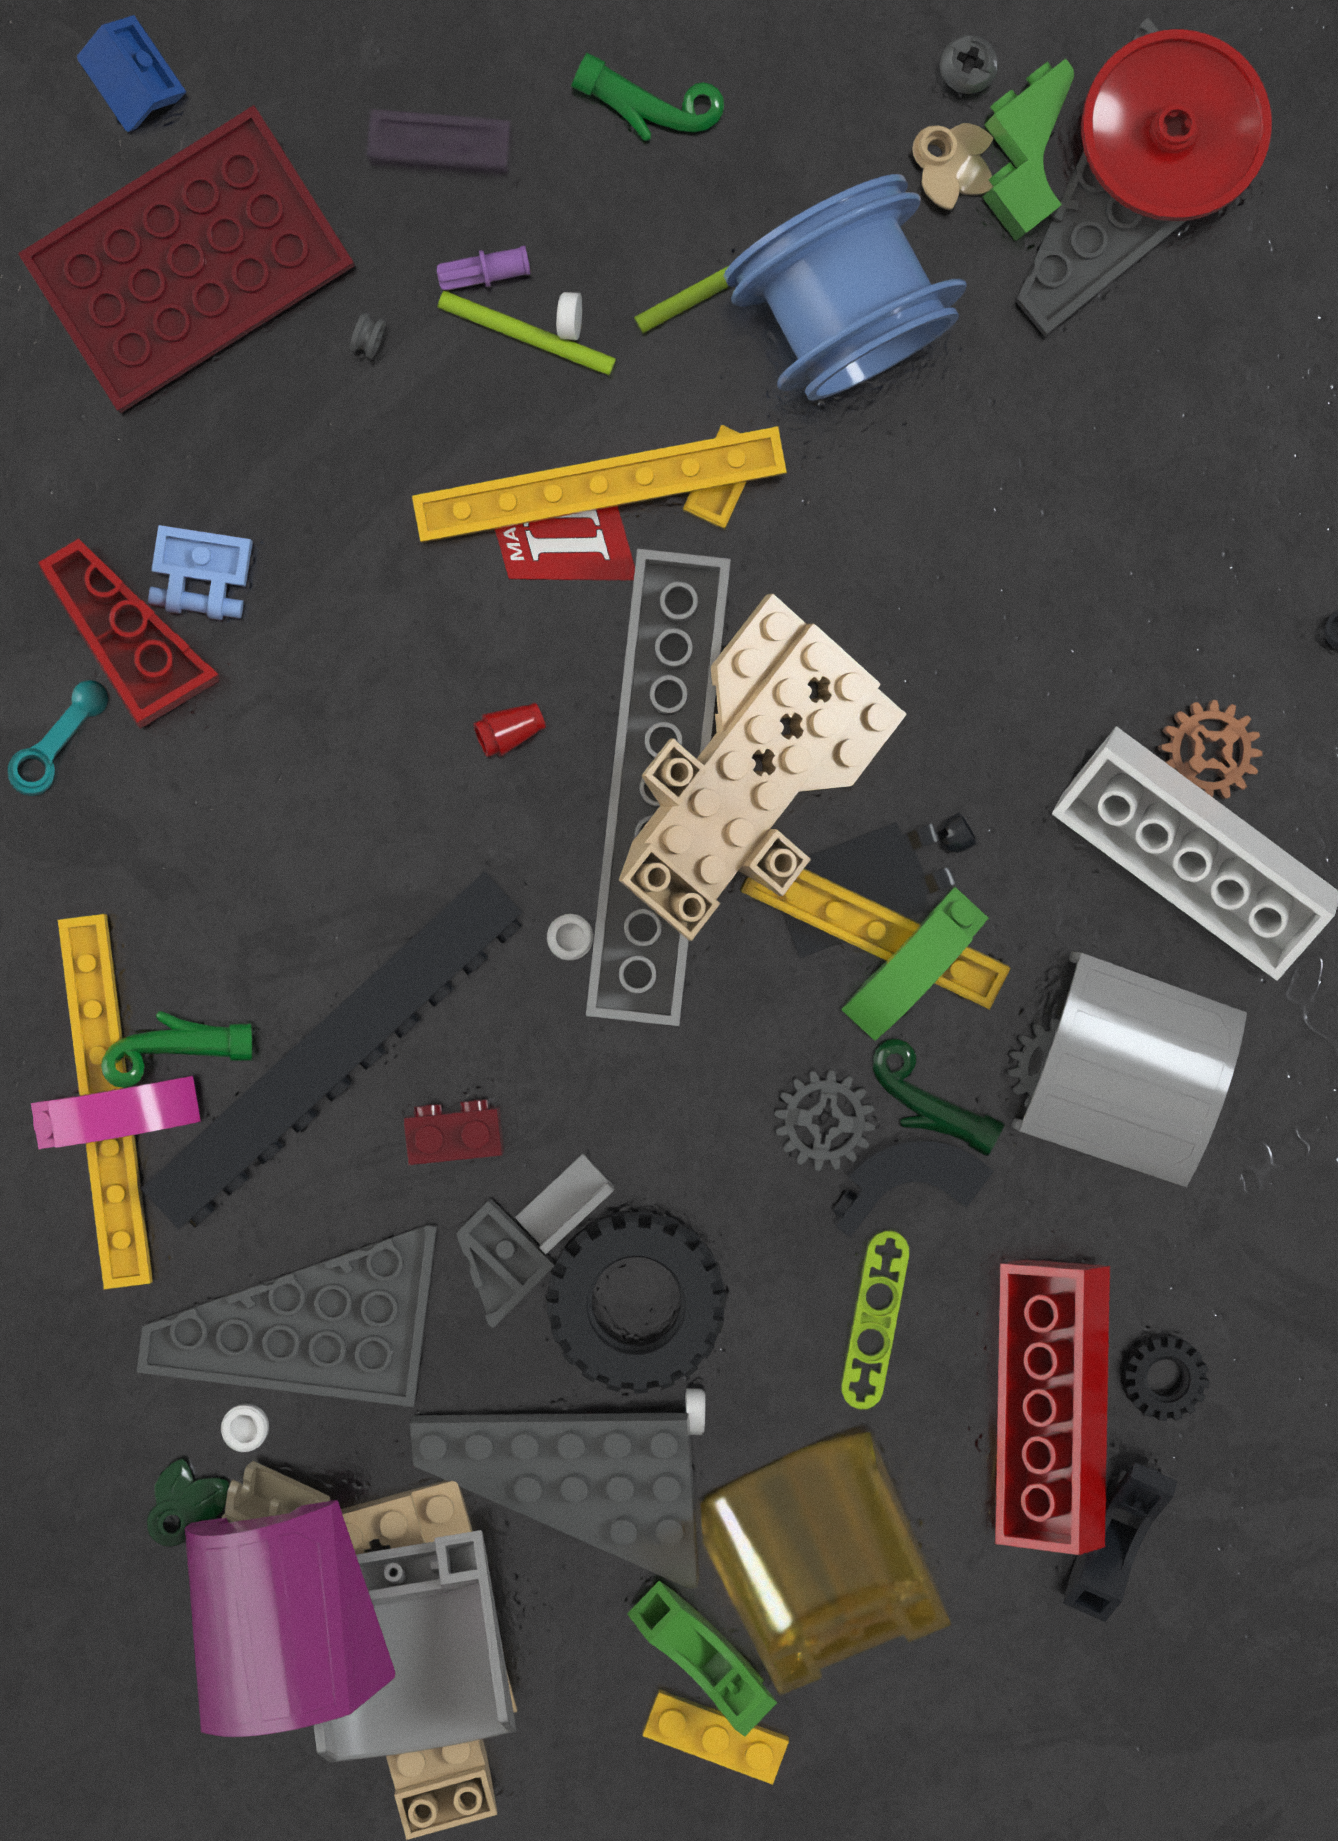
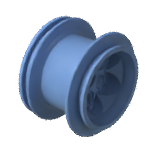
(846, 287)

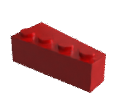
(134, 647)

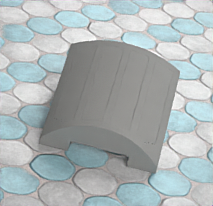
(1135, 1071)
(444, 1651)

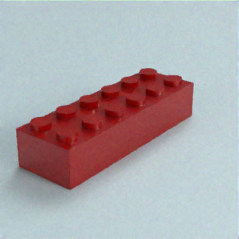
(1052, 1406)

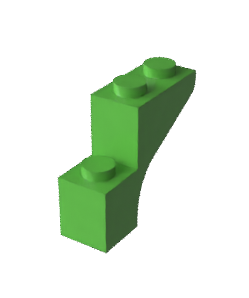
(1022, 130)

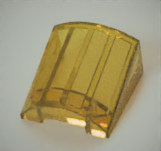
(820, 1559)

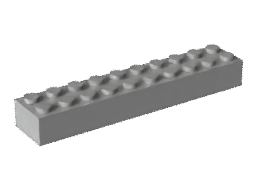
(663, 696)

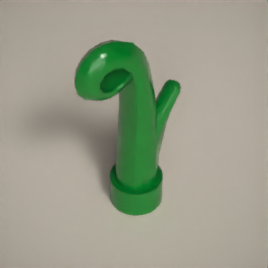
(636, 103)
(183, 1039)

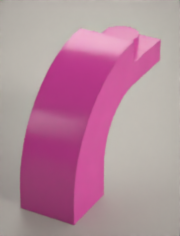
(115, 1113)

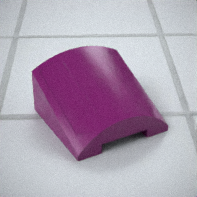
(281, 1622)

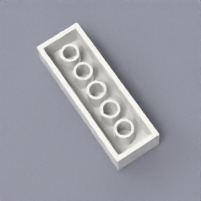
(1197, 854)

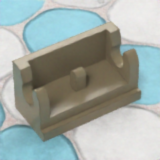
(267, 1494)

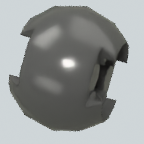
(985, 60)

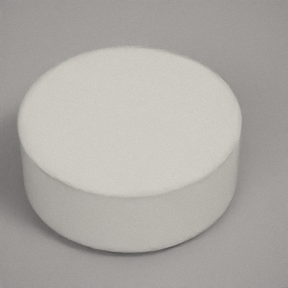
(569, 315)
(570, 937)
(696, 1408)
(245, 1427)

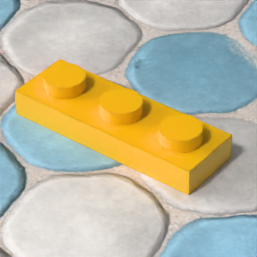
(711, 1737)

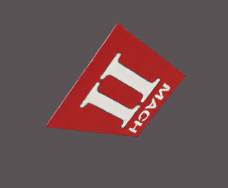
(568, 548)

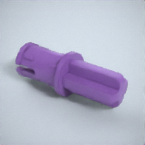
(483, 268)

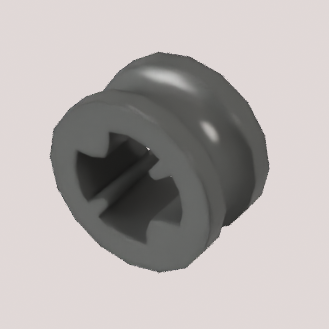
(367, 335)

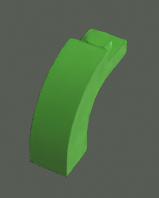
(915, 964)
(705, 1655)

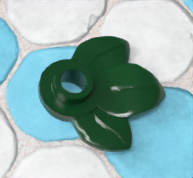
(185, 1498)

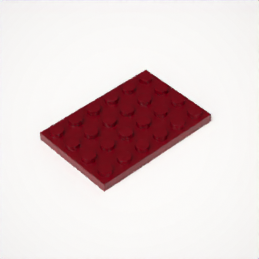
(186, 259)

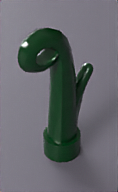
(934, 1111)

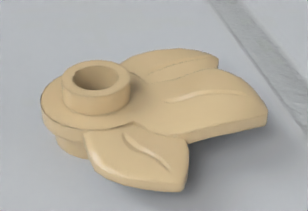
(958, 168)

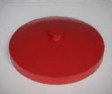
(1176, 125)

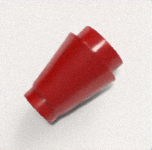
(508, 728)

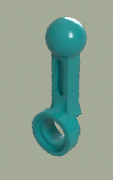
(88, 700)

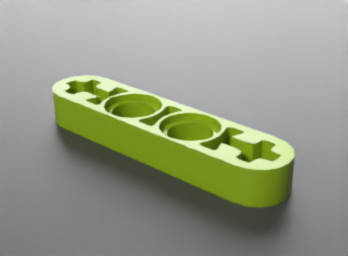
(879, 1319)

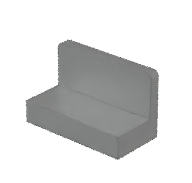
(565, 1203)

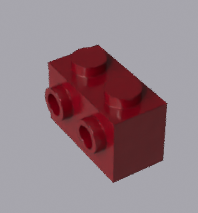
(453, 1134)

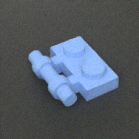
(199, 557)

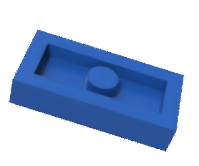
(129, 71)

